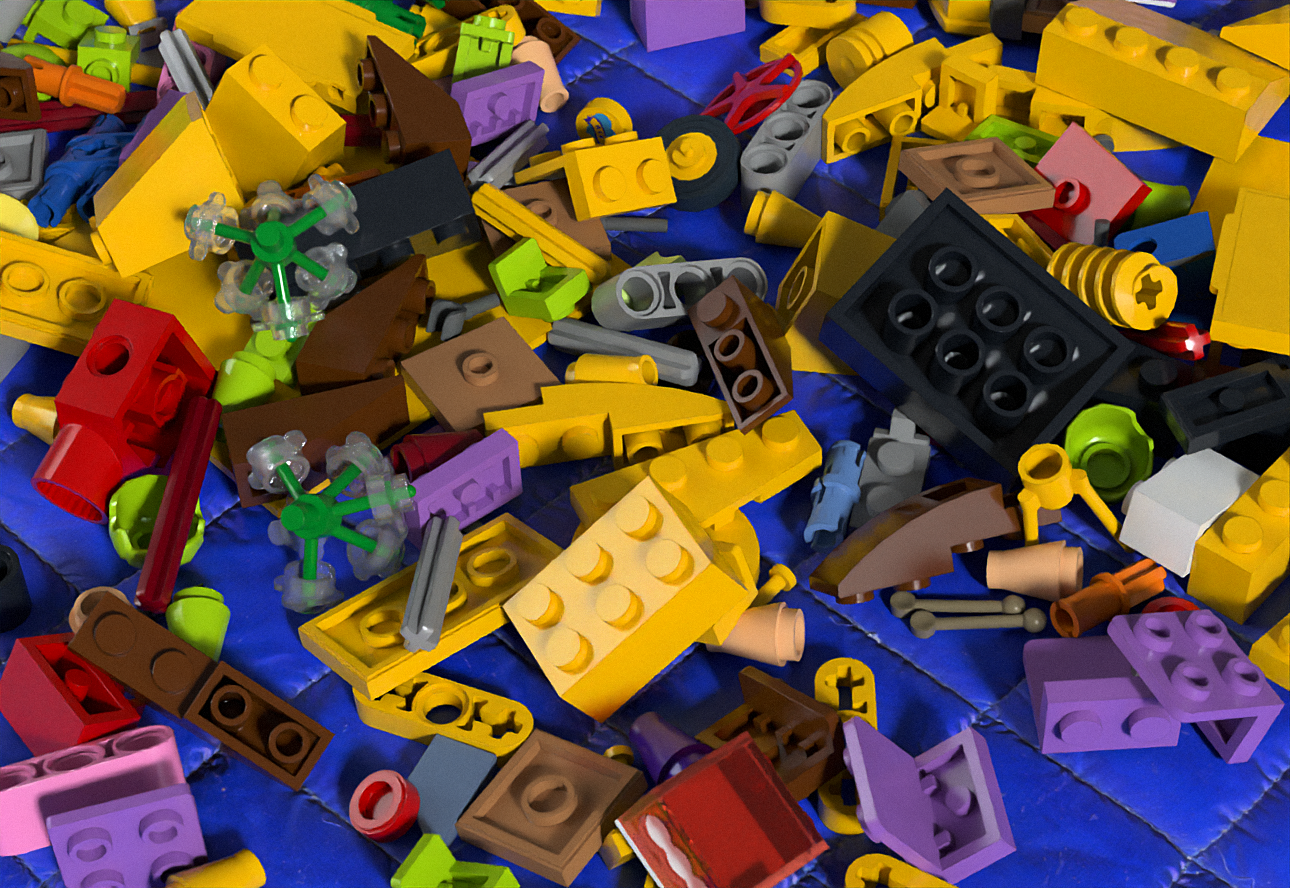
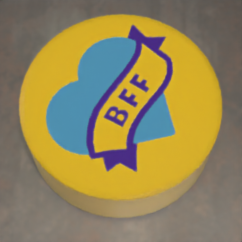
(602, 119)

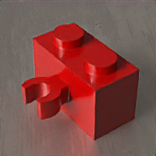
(61, 699)

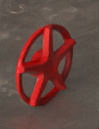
(753, 99)

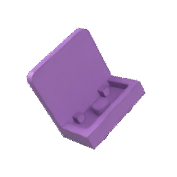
(1200, 676)
(1090, 698)
(932, 808)

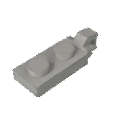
(892, 469)

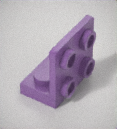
(498, 100)
(467, 484)
(129, 840)

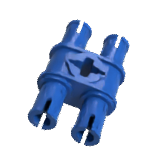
(81, 171)

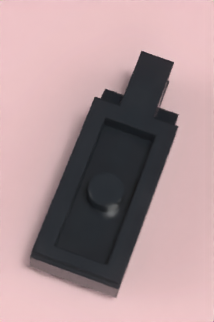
(1228, 405)

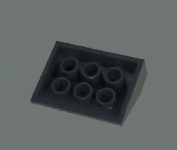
(973, 340)

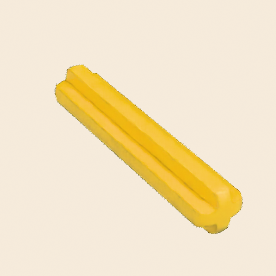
(520, 223)

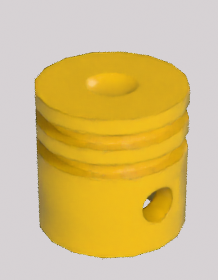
(866, 46)

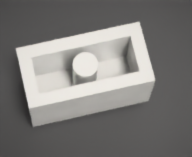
(1180, 505)

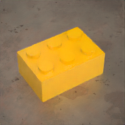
(624, 600)

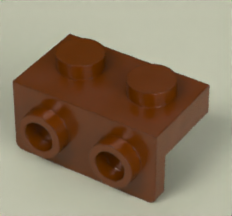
(790, 729)

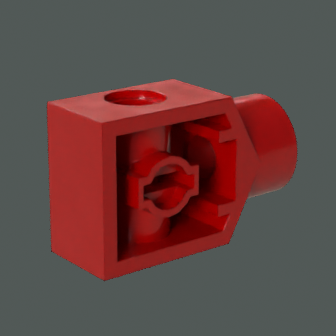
(121, 409)

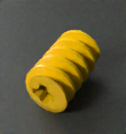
(1117, 284)

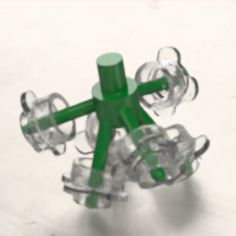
(271, 230)
(309, 519)

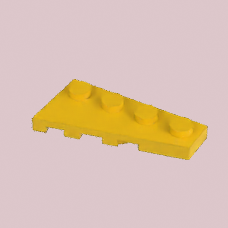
(714, 473)

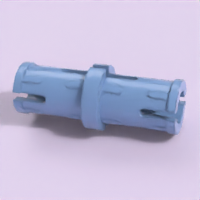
(835, 496)

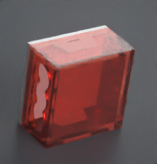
(722, 824)

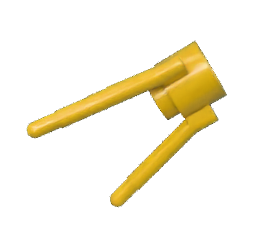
(1051, 484)

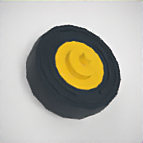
(701, 161)

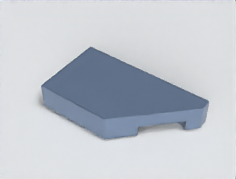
(448, 782)

